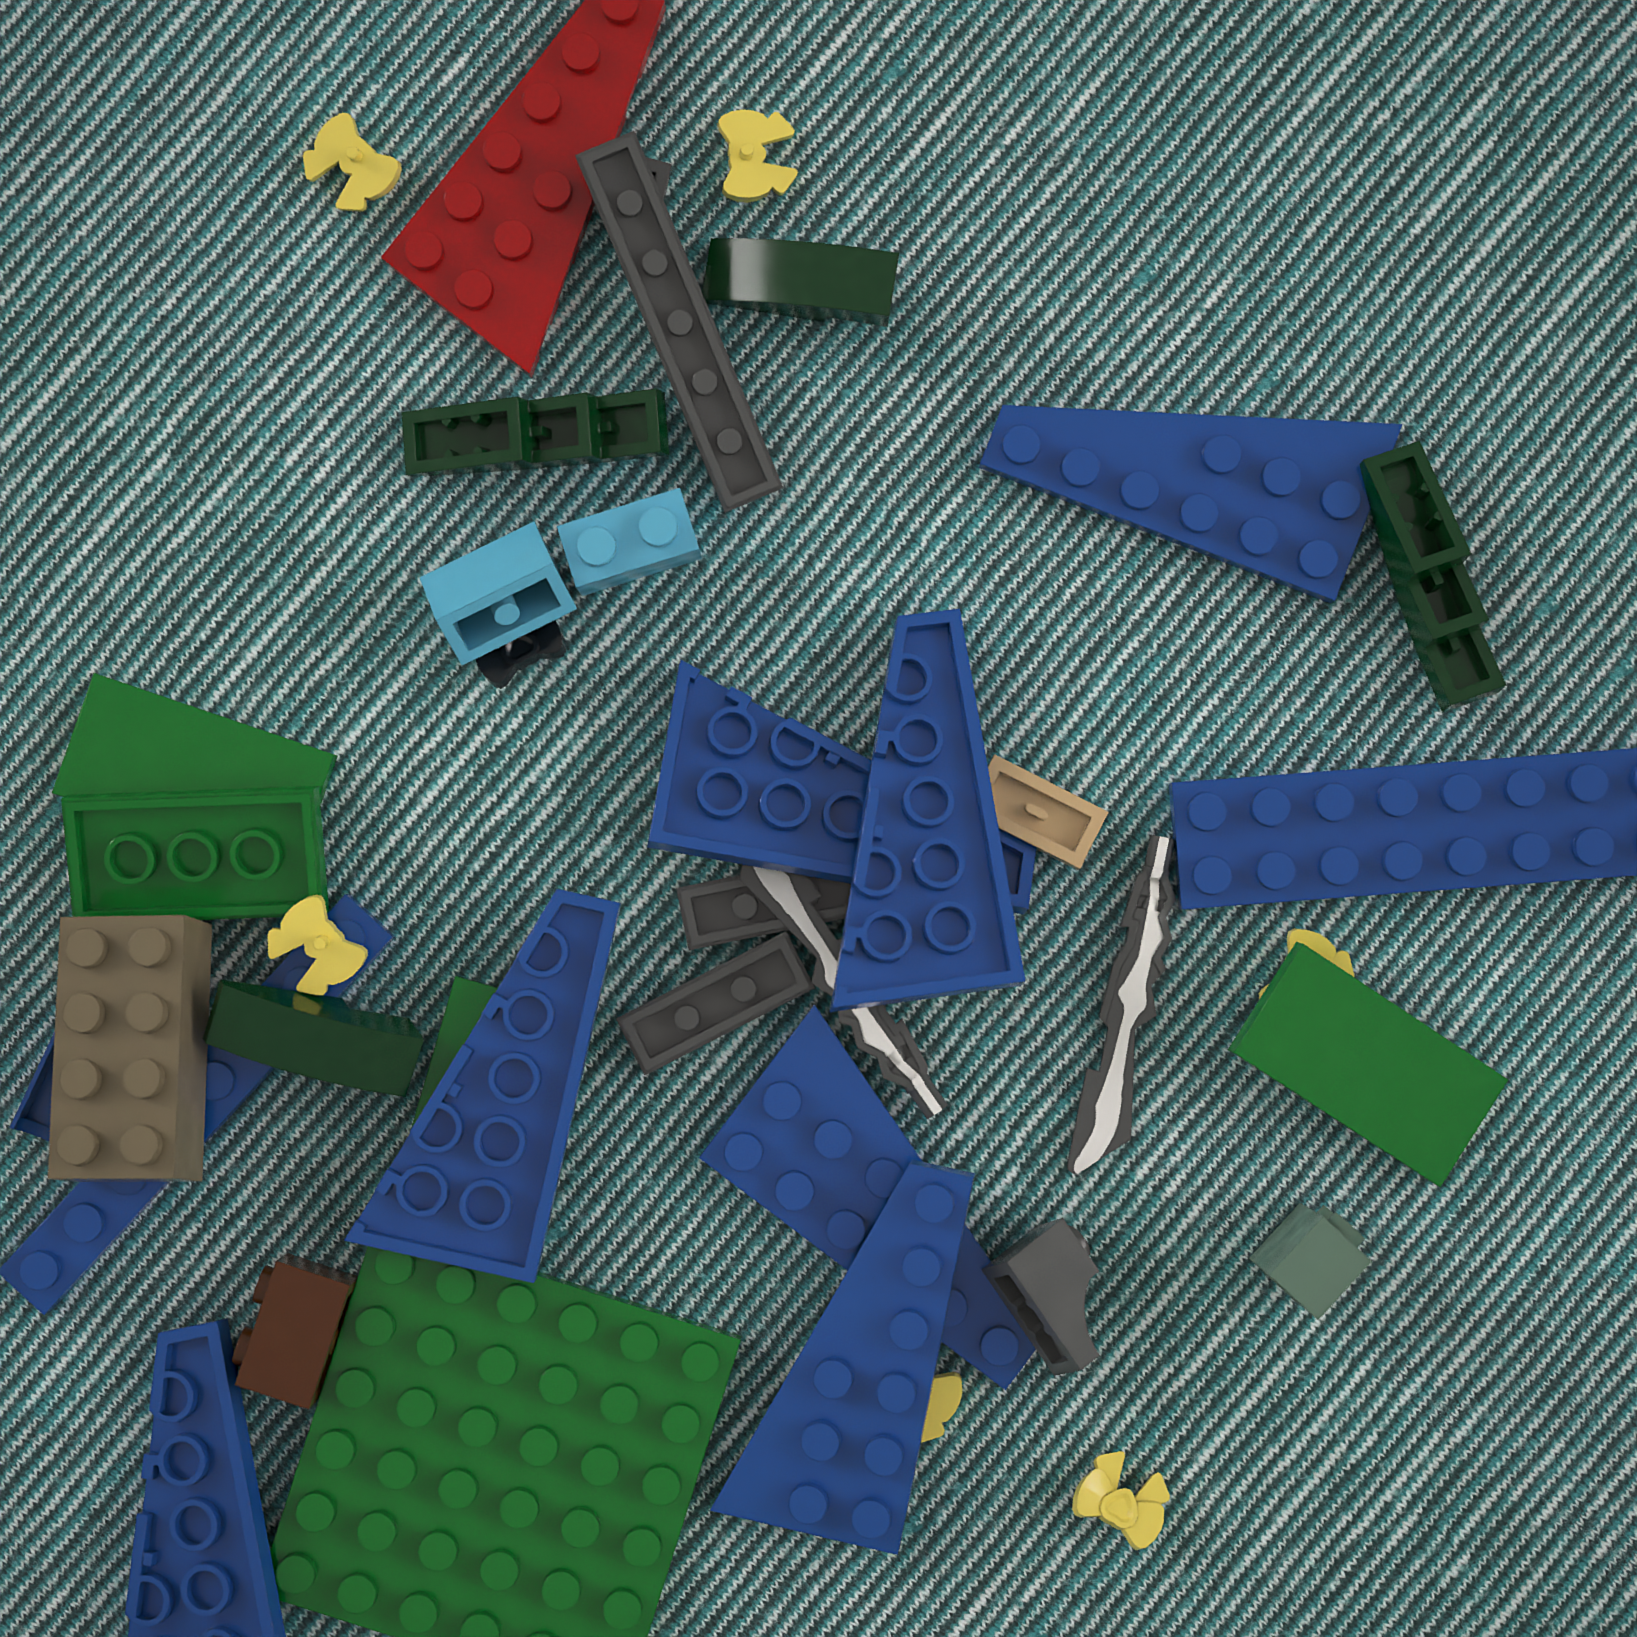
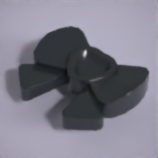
(503, 663)

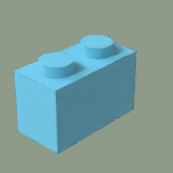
(629, 542)
(497, 593)

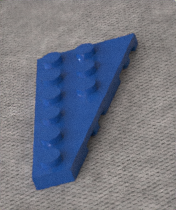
(826, 1161)
(853, 1410)

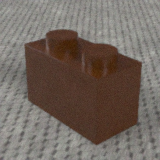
(294, 1330)

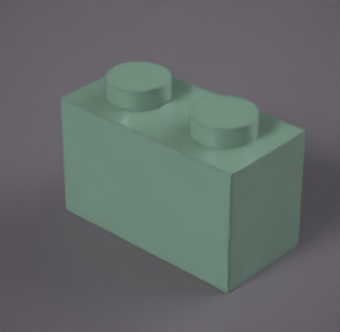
(1312, 1257)

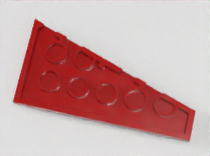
(515, 203)

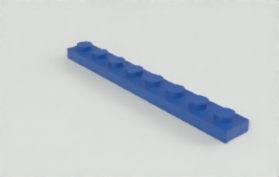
(101, 1211)

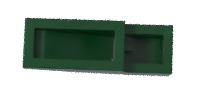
(801, 279)
(314, 1037)

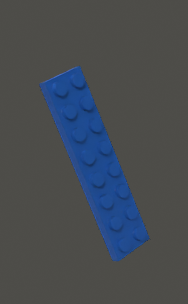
(1405, 828)

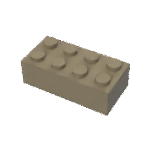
(130, 1049)

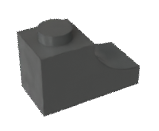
(1045, 1290)

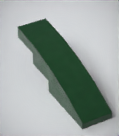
(535, 433)
(1429, 576)

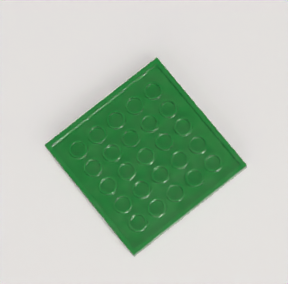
(498, 1456)

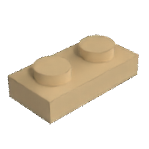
(1043, 813)

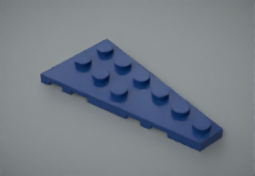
(1235, 488)
(770, 790)
(929, 864)
(494, 1135)
(202, 1530)

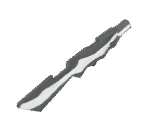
(1127, 1003)
(873, 1028)

